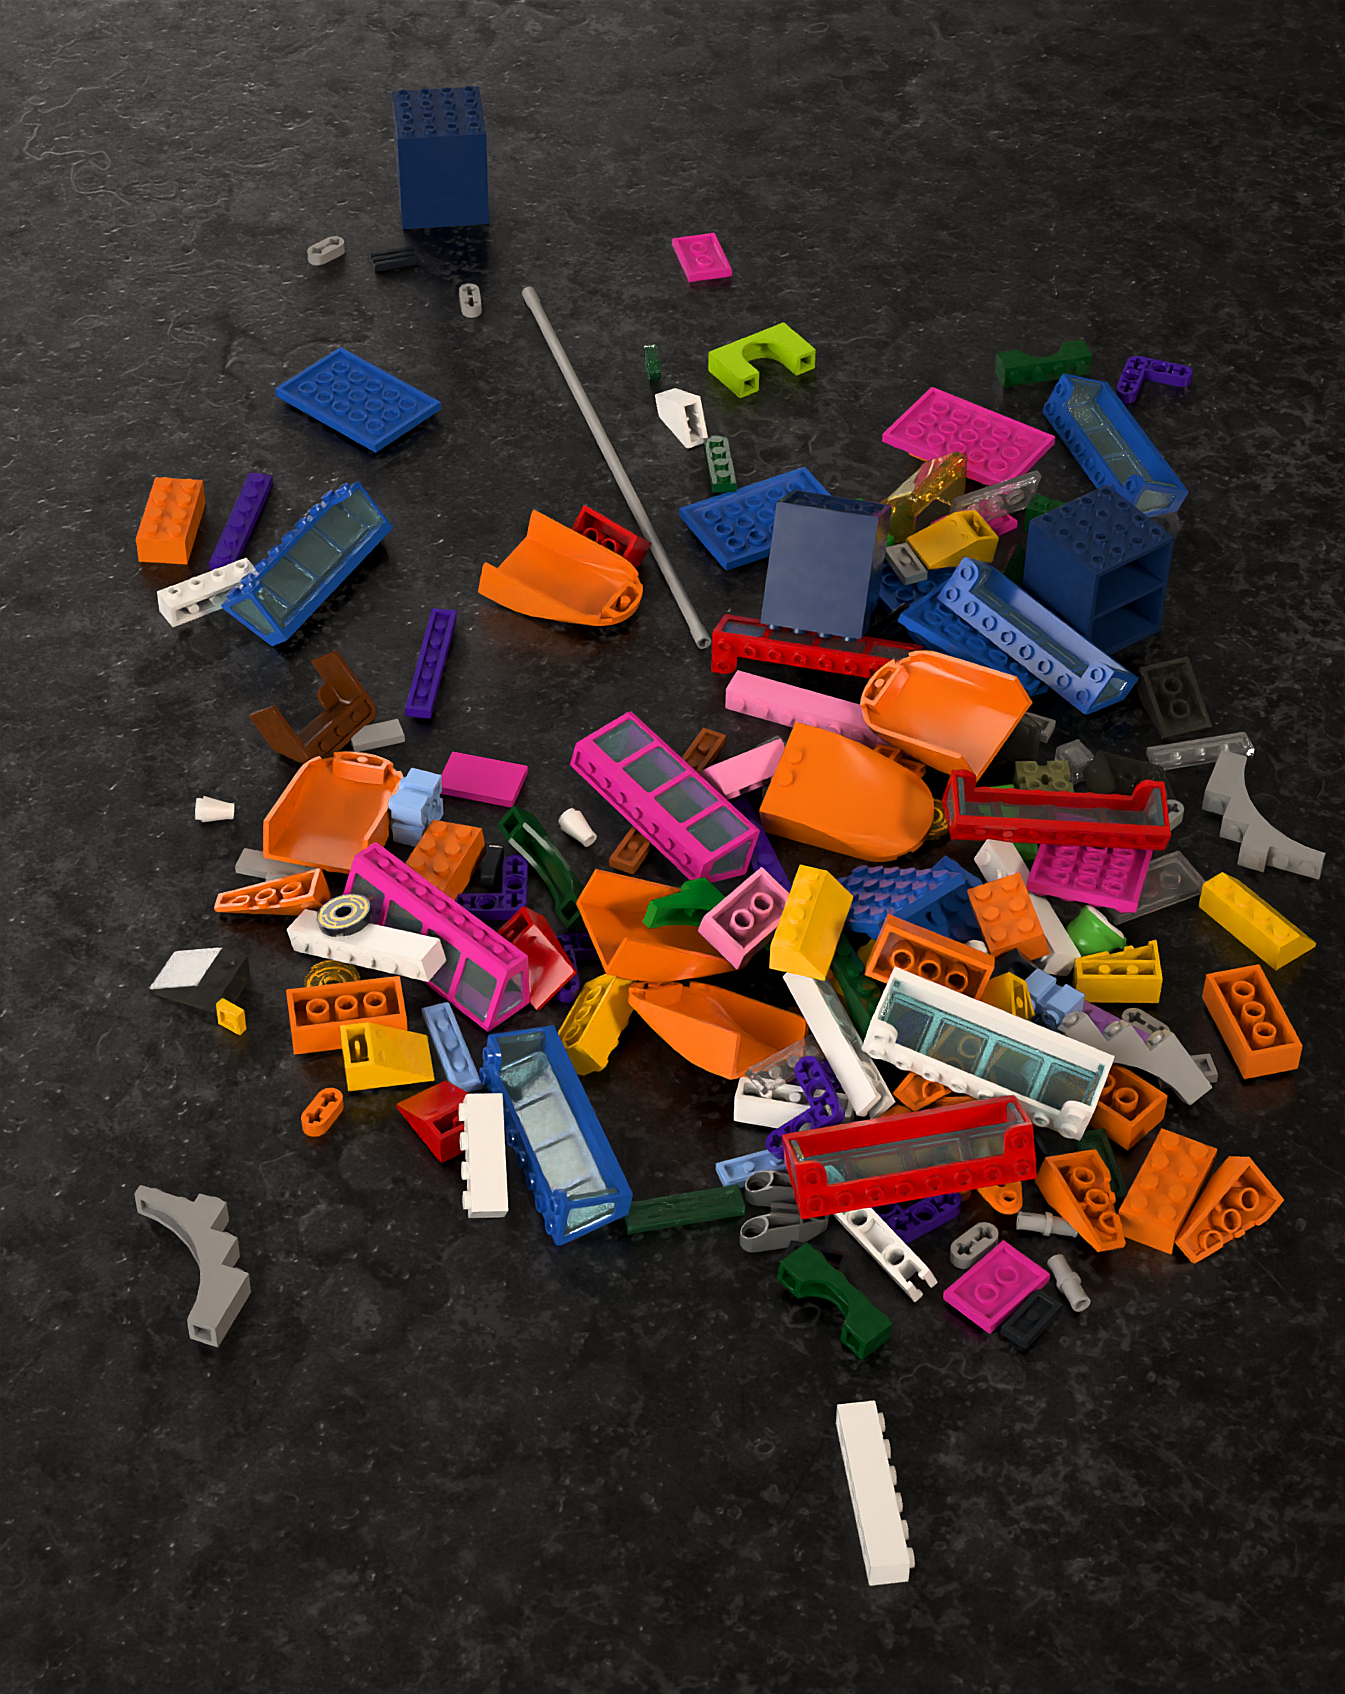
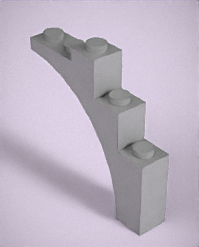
(1243, 823)
(1161, 1055)
(201, 1228)

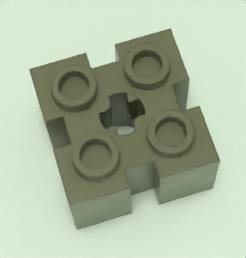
(1049, 777)

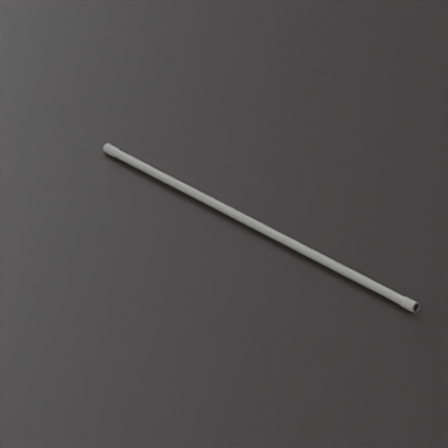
(696, 627)

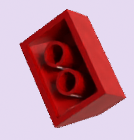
(611, 535)

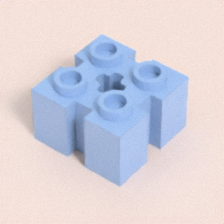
(415, 806)
(1052, 1001)

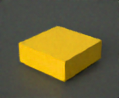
(231, 1016)

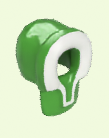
(1094, 933)

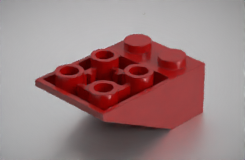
(547, 960)
(436, 1118)

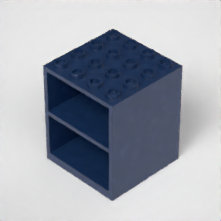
(441, 157)
(825, 565)
(1100, 568)

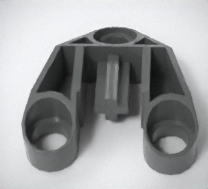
(784, 1220)

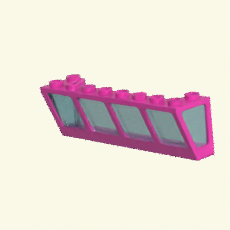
(666, 800)
(482, 969)

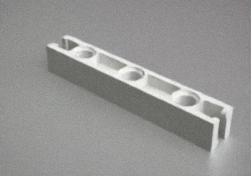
(841, 1045)
(886, 1249)

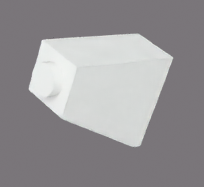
(683, 416)

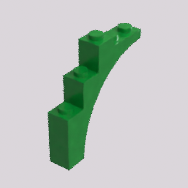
(686, 907)

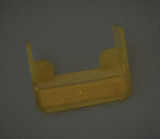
(937, 479)

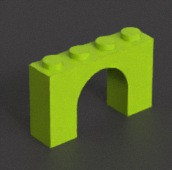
(778, 343)

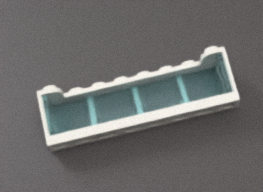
(987, 1052)

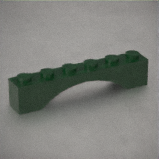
(535, 845)
(859, 990)

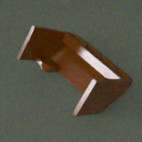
(344, 706)

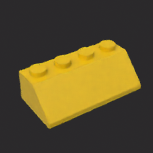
(1253, 921)
(810, 924)
(596, 1022)

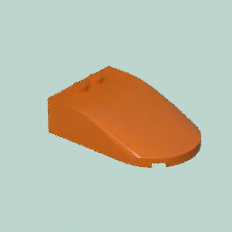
(563, 578)
(944, 710)
(846, 798)
(332, 811)
(627, 948)
(715, 1025)

